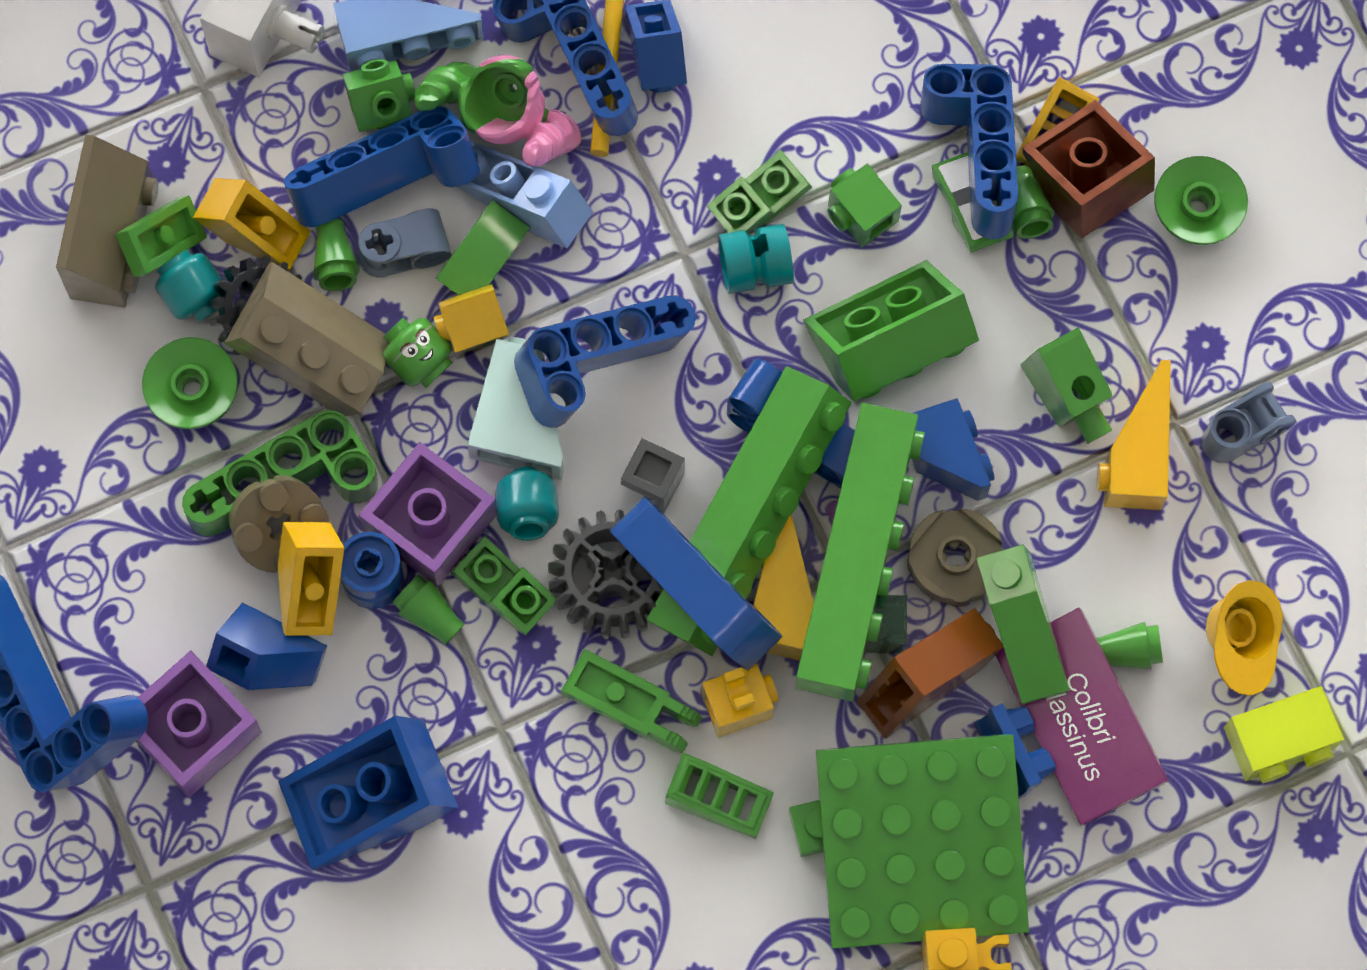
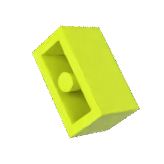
(1283, 735)

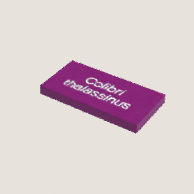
(1092, 728)

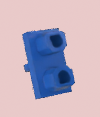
(1030, 767)

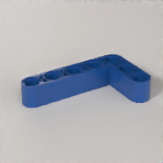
(46, 740)

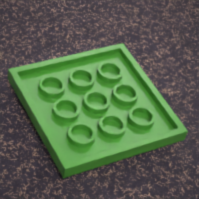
(922, 839)

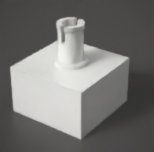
(249, 31)

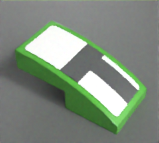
(953, 182)

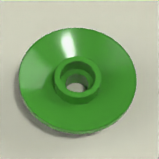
(1204, 181)
(186, 362)

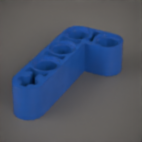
(580, 51)
(983, 102)
(382, 164)
(607, 347)
(749, 399)
(696, 584)

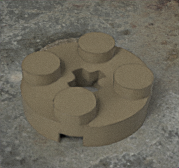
(256, 506)
(928, 561)

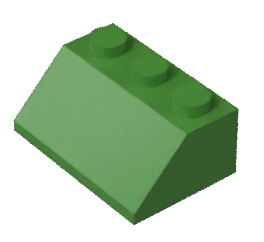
(892, 330)

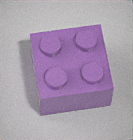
(429, 513)
(194, 724)

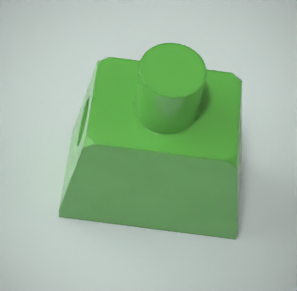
(1065, 367)

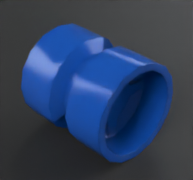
(371, 570)

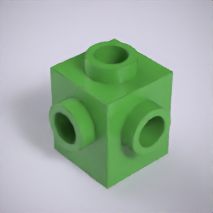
(379, 94)

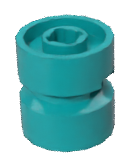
(756, 258)

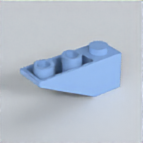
(402, 29)
(532, 194)

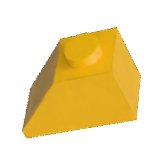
(251, 221)
(309, 577)

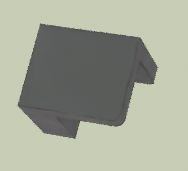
(654, 473)

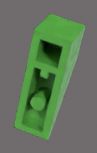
(1023, 623)

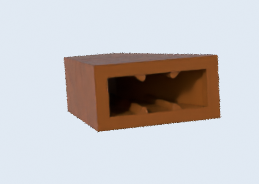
(929, 672)

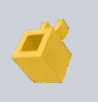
(739, 699)
(959, 950)

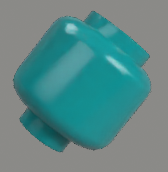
(188, 285)
(527, 503)

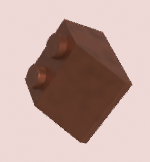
(1090, 168)

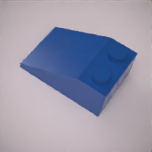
(368, 791)

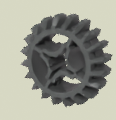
(599, 589)

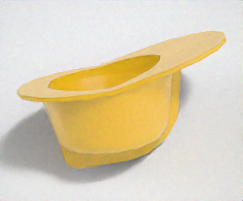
(1246, 636)

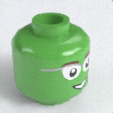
(417, 352)

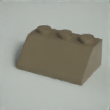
(106, 197)
(310, 342)

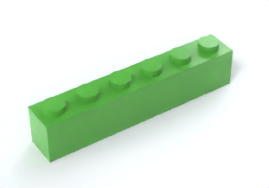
(760, 491)
(858, 552)

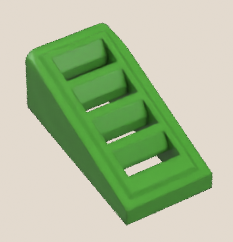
(691, 765)

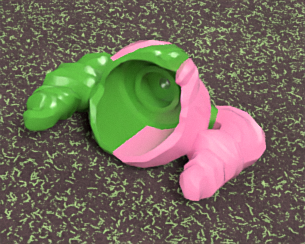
(497, 110)

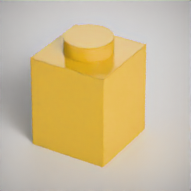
(471, 318)

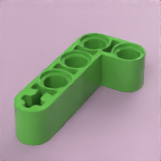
(263, 464)

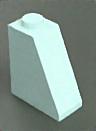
(504, 426)

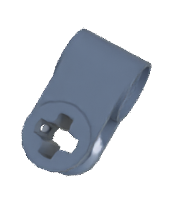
(410, 244)
(1253, 421)

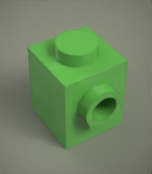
(862, 204)

